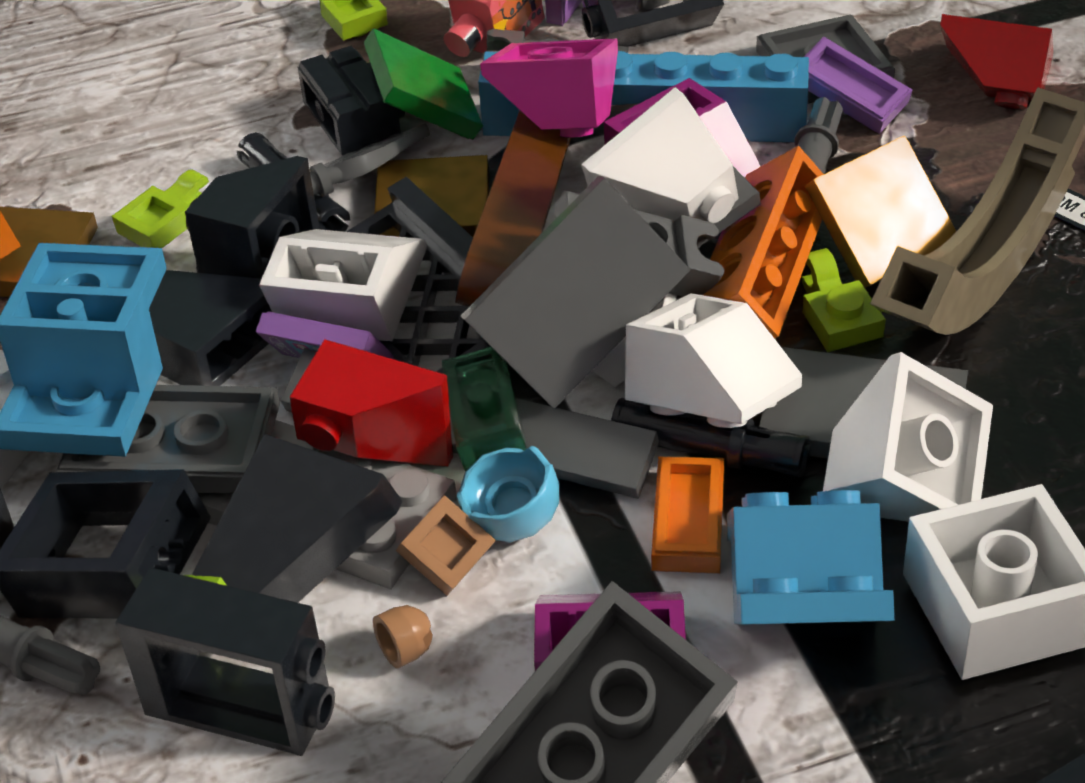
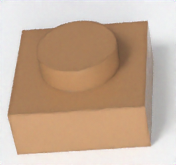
(445, 545)

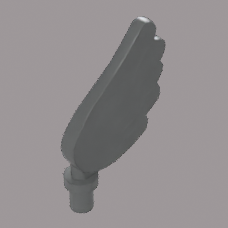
(364, 160)

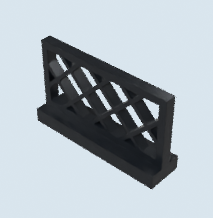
(447, 249)

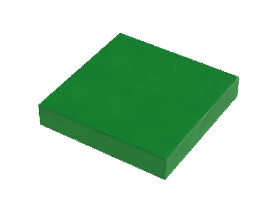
(422, 85)

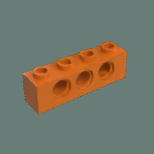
(771, 243)

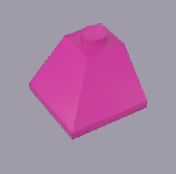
(557, 82)

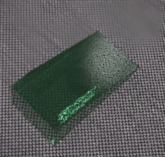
(482, 405)

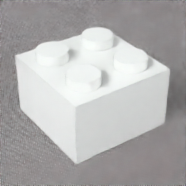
(999, 580)

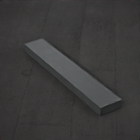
(576, 444)

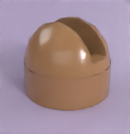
(402, 634)

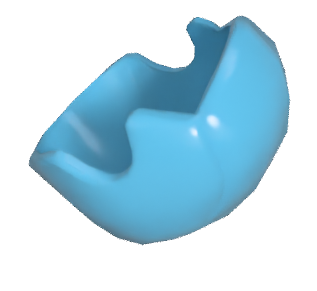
(510, 493)

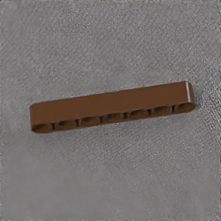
(515, 205)

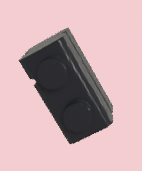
(347, 100)

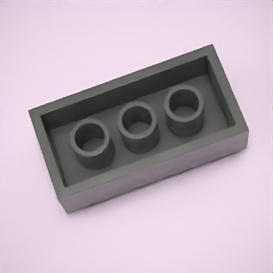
(605, 706)

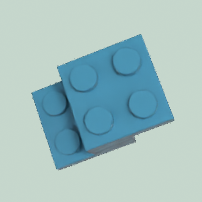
(80, 349)
(807, 560)

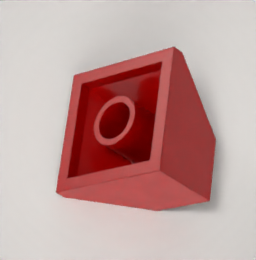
(1001, 56)
(373, 407)

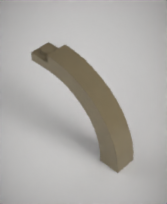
(985, 255)

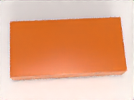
(688, 515)

